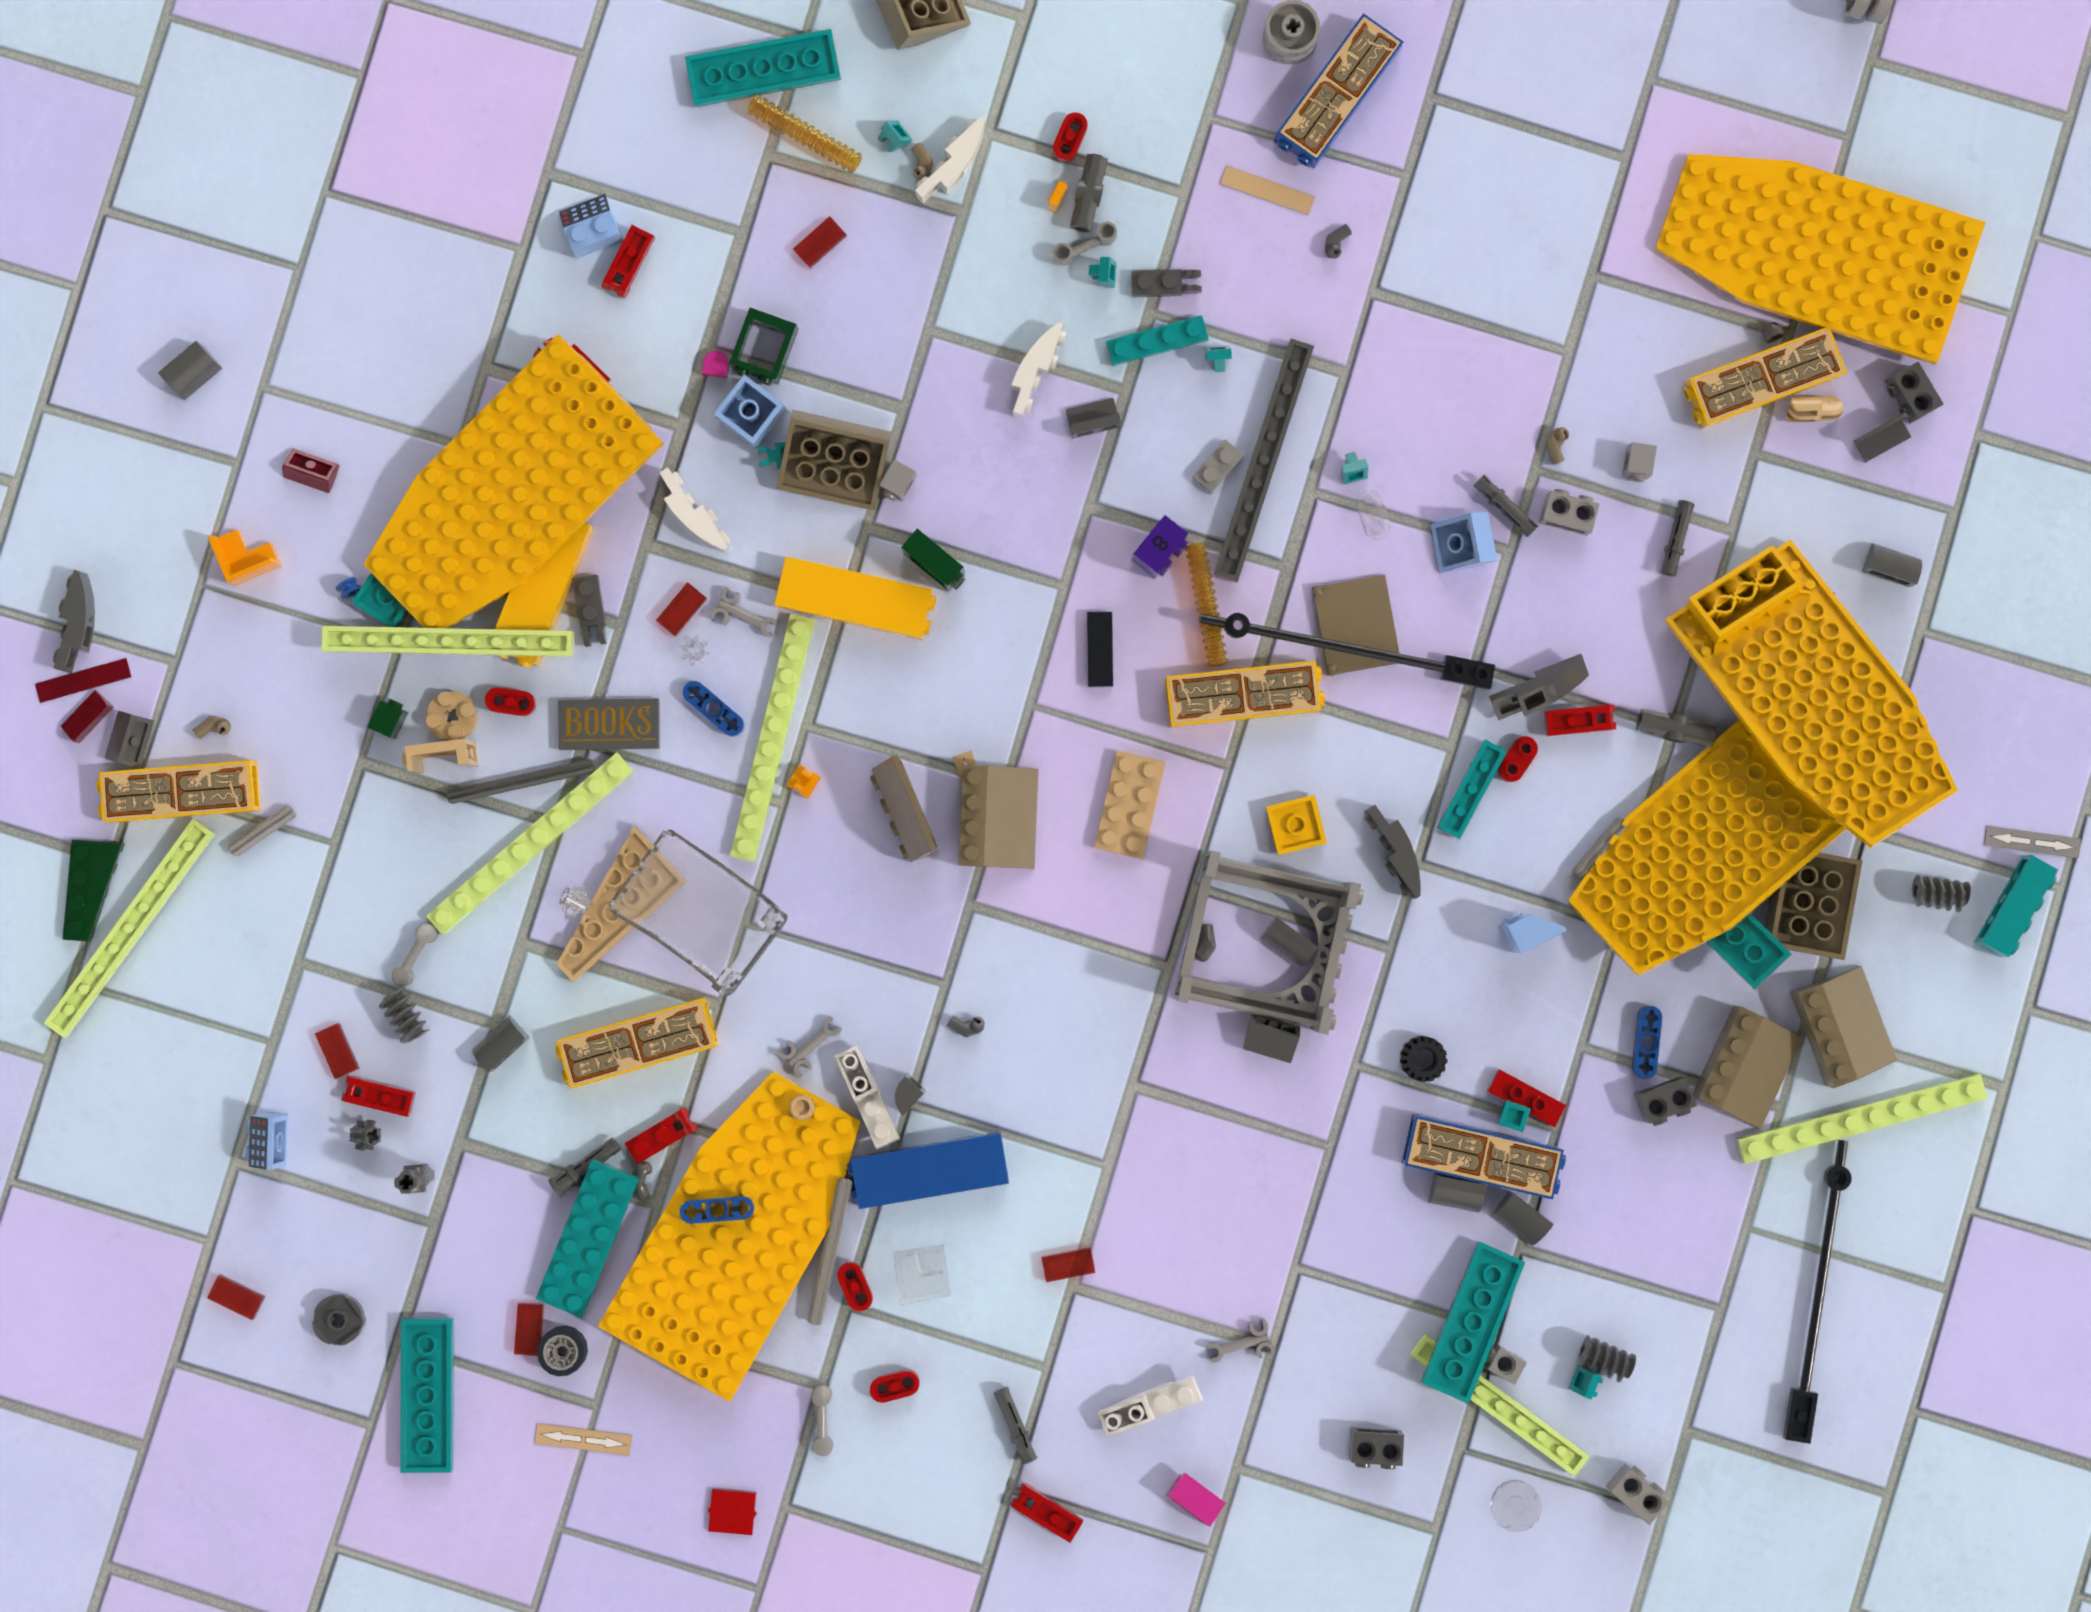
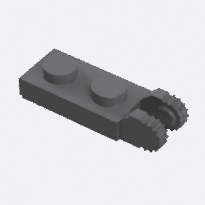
(1163, 283)
(590, 607)

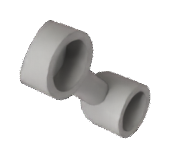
(1106, 235)
(425, 934)
(821, 1397)

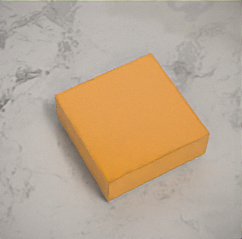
(1057, 196)

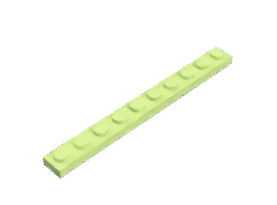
(447, 641)
(772, 737)
(530, 843)
(129, 928)
(1861, 1118)

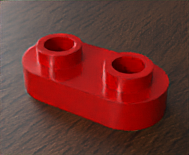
(1070, 138)
(511, 701)
(1518, 758)
(855, 1285)
(895, 1386)

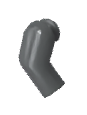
(1334, 239)
(1207, 944)
(967, 1028)
(641, 1171)

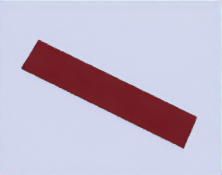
(83, 680)

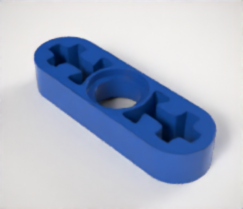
(704, 691)
(1641, 1022)
(697, 1204)

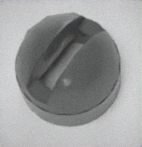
(1772, 332)

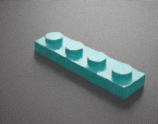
(1157, 340)
(1471, 789)

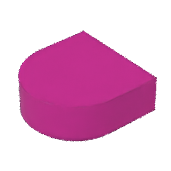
(716, 365)

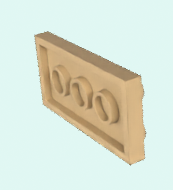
(1129, 804)

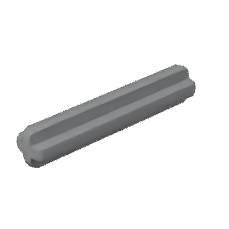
(262, 831)
(1598, 848)

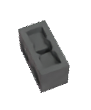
(1919, 389)
(1664, 1095)
(1378, 1440)

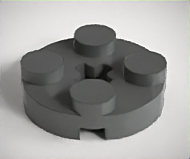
(324, 1317)

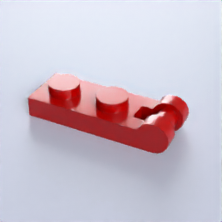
(628, 261)
(1579, 720)
(379, 1096)
(660, 1136)
(1047, 1513)

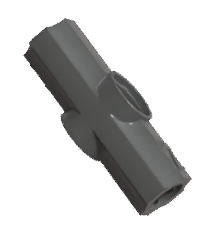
(1089, 193)
(1676, 728)
(414, 1178)

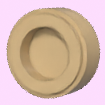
(802, 1107)

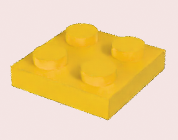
(1296, 825)

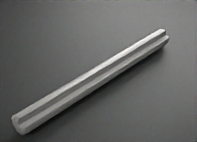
(829, 1251)

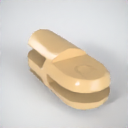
(1814, 409)

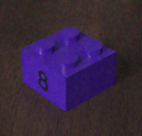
(1160, 546)

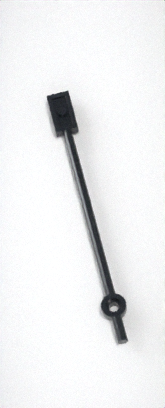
(1453, 668)
(1802, 1401)

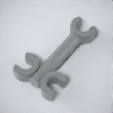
(727, 607)
(796, 1057)
(1259, 1338)

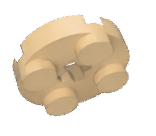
(466, 713)

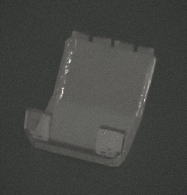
(699, 911)

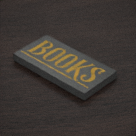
(609, 724)

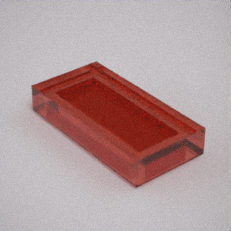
(819, 242)
(681, 609)
(337, 1050)
(1068, 1264)
(236, 1297)
(528, 1328)

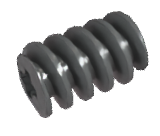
(1940, 892)
(403, 1016)
(1606, 1358)

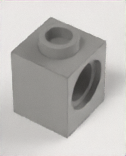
(1639, 461)
(897, 481)
(1514, 1368)

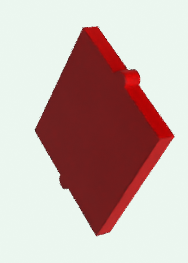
(732, 1511)

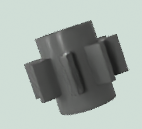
(365, 1135)

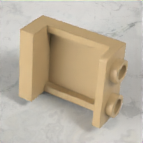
(464, 748)

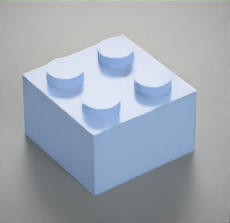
(750, 411)

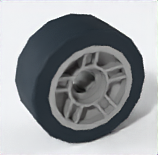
(549, 1354)

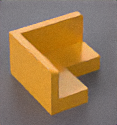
(239, 563)

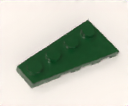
(87, 886)

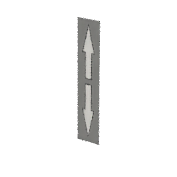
(2032, 842)

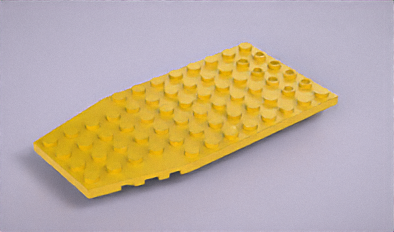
(1823, 249)
(510, 488)
(1815, 693)
(1701, 854)
(715, 1289)

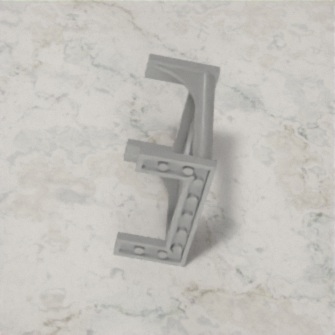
(1310, 1014)

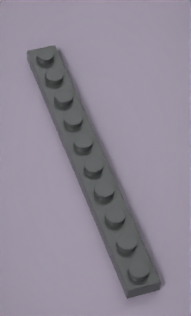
(1263, 460)

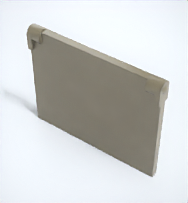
(1357, 615)

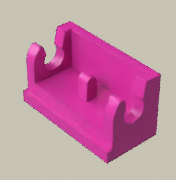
(1195, 1499)

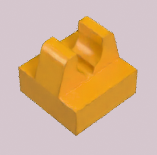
(803, 781)

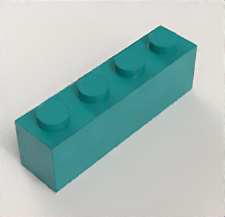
(2016, 906)

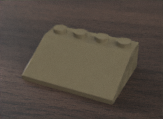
(922, 20)
(833, 460)
(904, 808)
(998, 816)
(1816, 907)
(1844, 1027)
(1747, 1066)

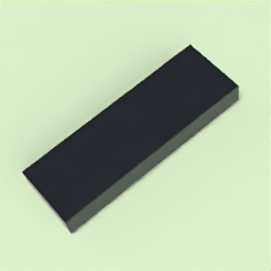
(1100, 649)

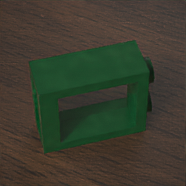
(773, 323)
(934, 560)

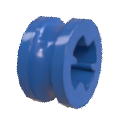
(348, 588)

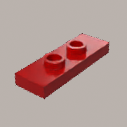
(1514, 1090)

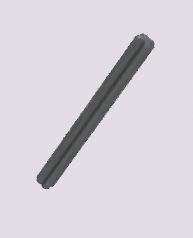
(520, 781)

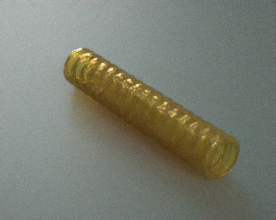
(806, 134)
(1206, 603)

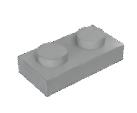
(1218, 466)

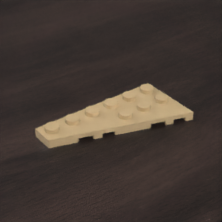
(599, 927)

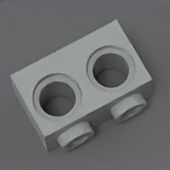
(1568, 519)
(1634, 1497)

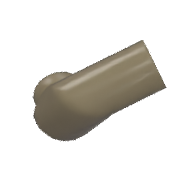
(924, 162)
(1554, 444)
(212, 724)

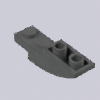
(80, 612)
(1547, 687)
(1402, 859)

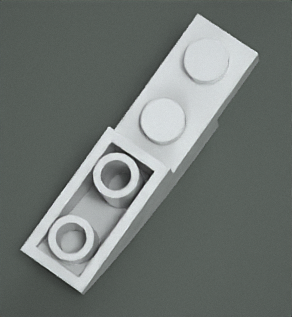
(960, 154)
(1037, 360)
(698, 520)
(867, 1097)
(1149, 1405)

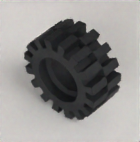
(1434, 1069)

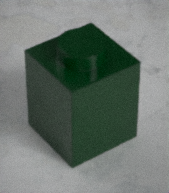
(388, 718)

